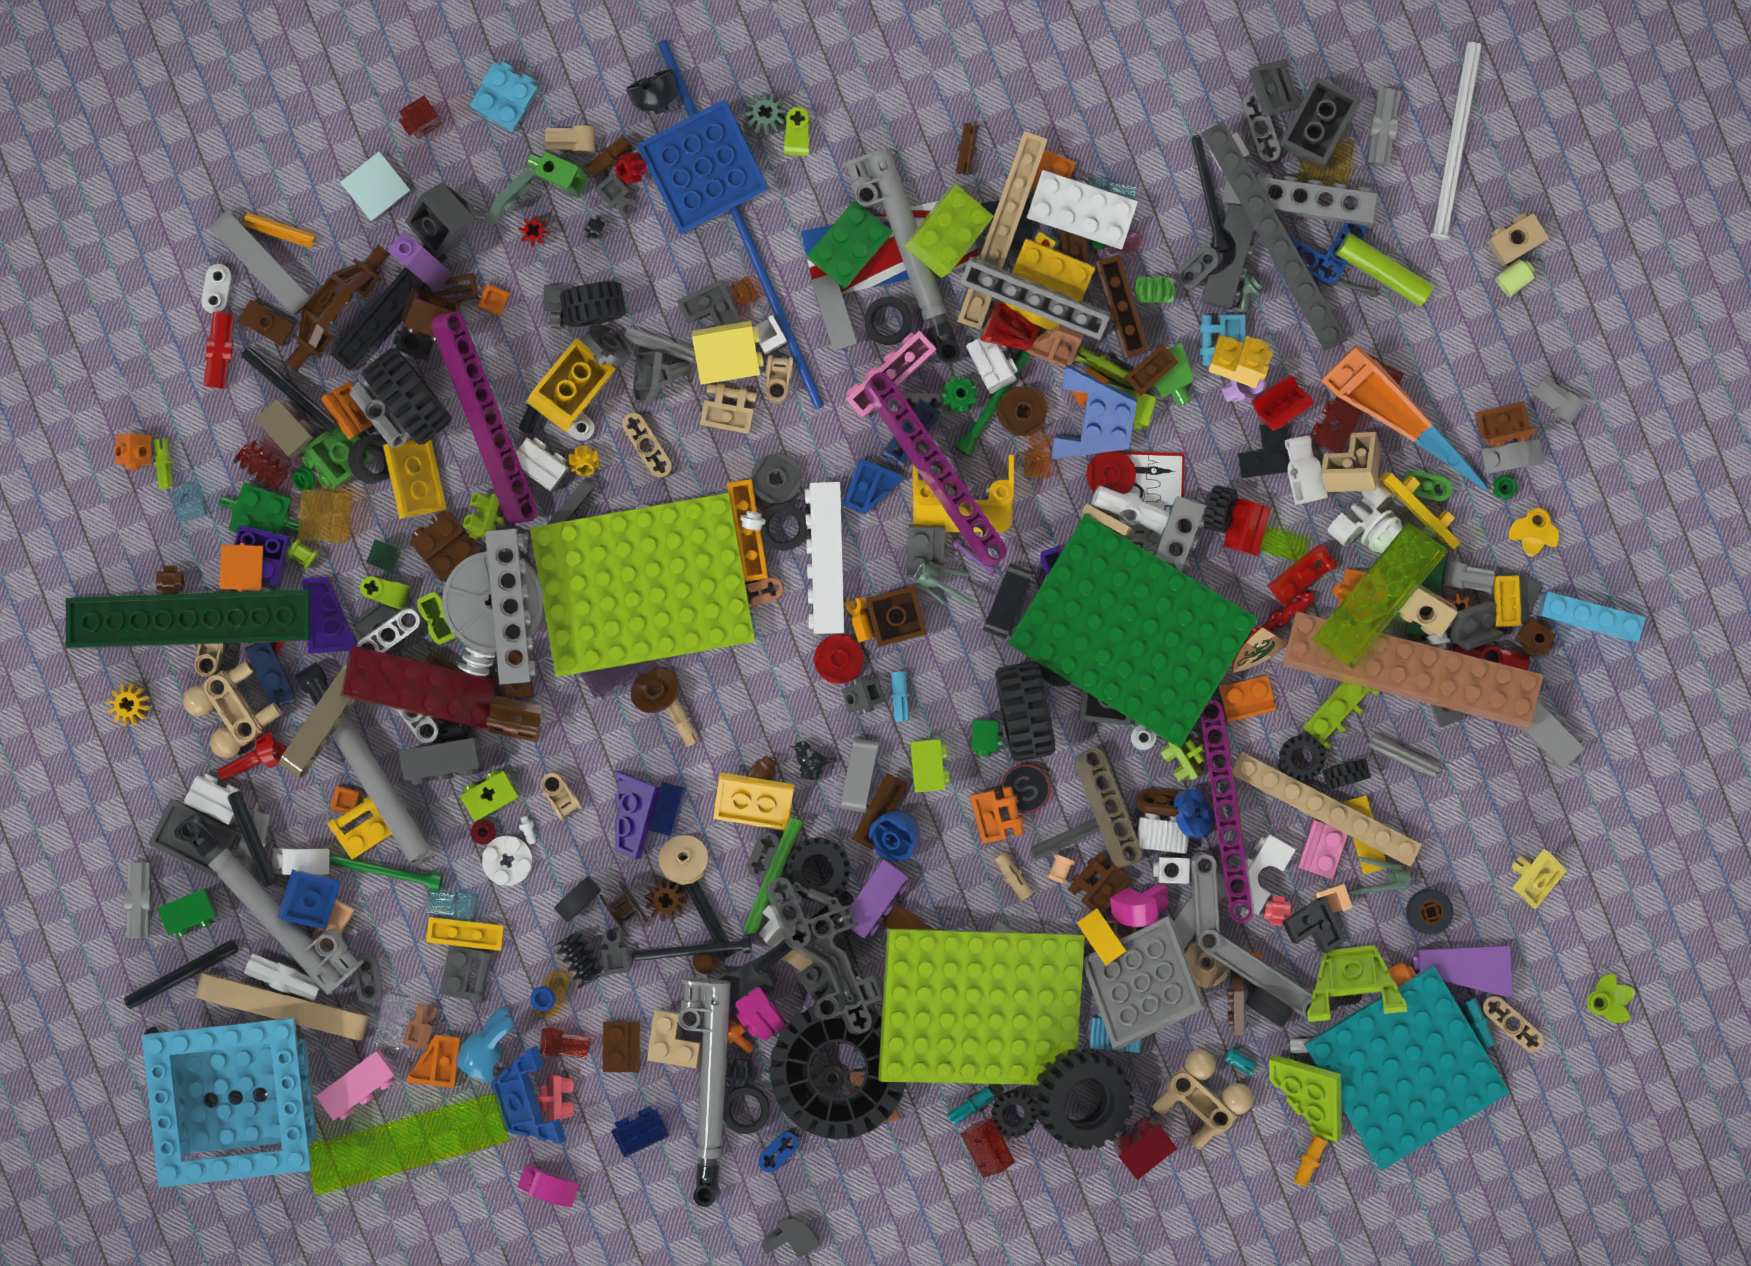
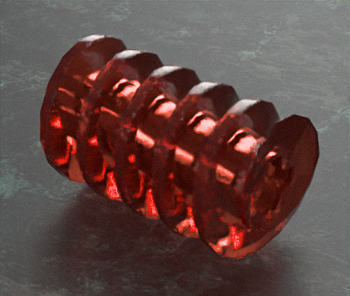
(262, 465)

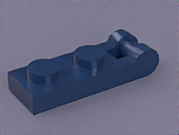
(927, 415)
(270, 673)

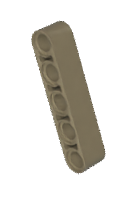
(317, 728)
(1110, 795)

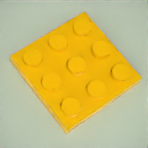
(1053, 271)

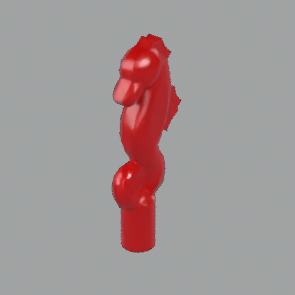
(1278, 618)

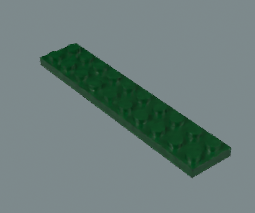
(188, 619)

